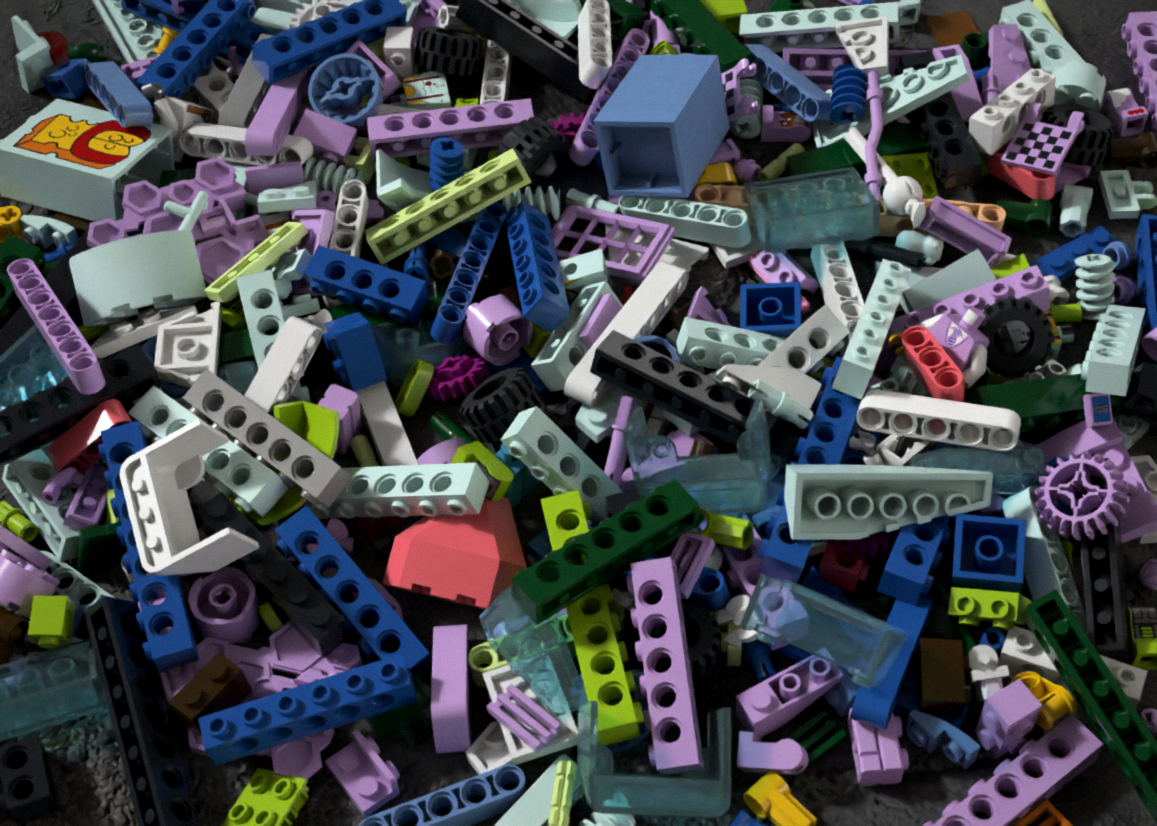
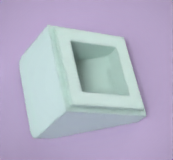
(908, 11)

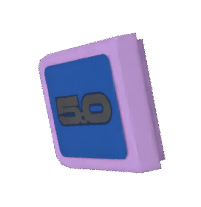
(1097, 409)

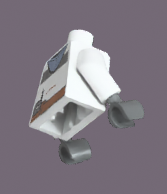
(177, 113)
(892, 451)

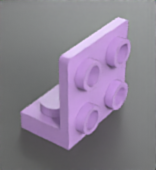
(273, 176)

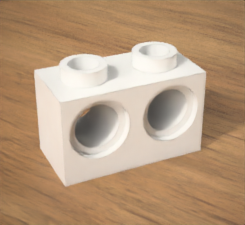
(400, 52)

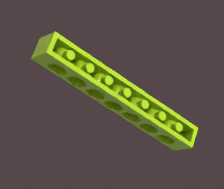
(616, 721)

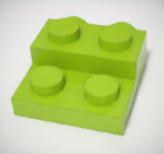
(979, 605)

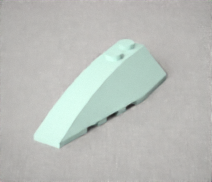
(876, 498)

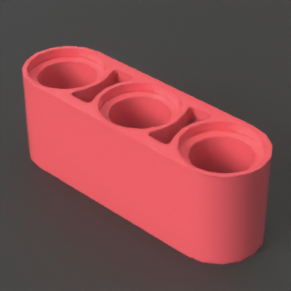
(1029, 182)
(932, 365)
(80, 443)

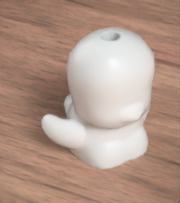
(924, 243)

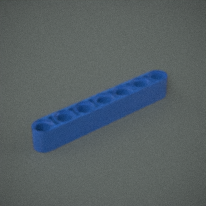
(468, 273)

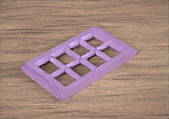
(652, 254)

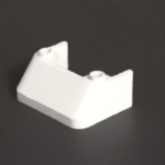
(160, 508)

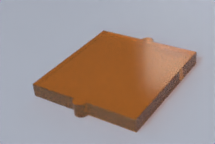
(950, 27)

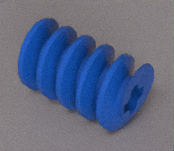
(848, 94)
(446, 162)

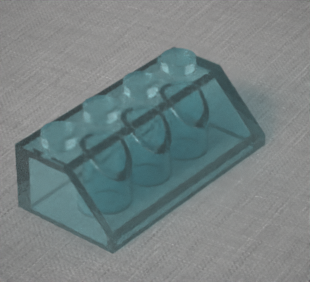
(49, 689)

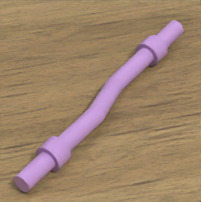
(874, 98)

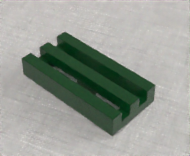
(829, 726)

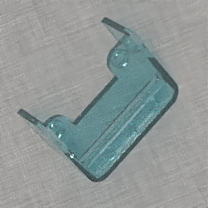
(715, 481)
(823, 628)
(692, 794)

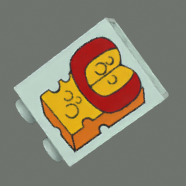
(81, 160)

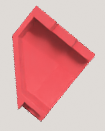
(458, 557)

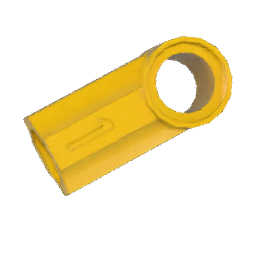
(773, 799)

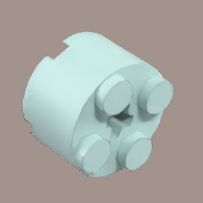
(1079, 85)

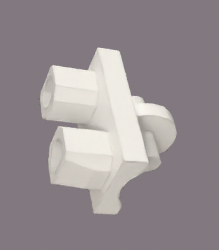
(984, 674)

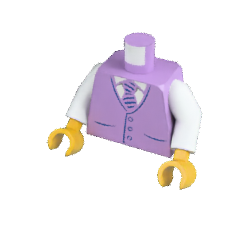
(960, 340)

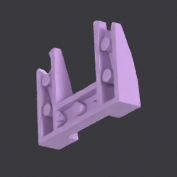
(1108, 441)

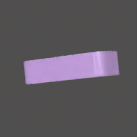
(450, 689)

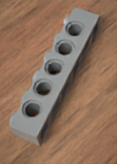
(327, 477)

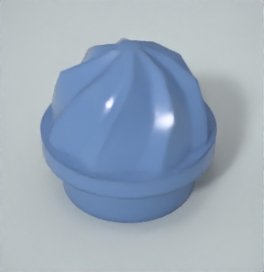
(1119, 254)

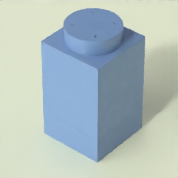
(662, 125)

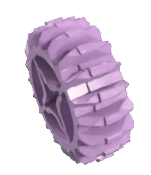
(1057, 490)

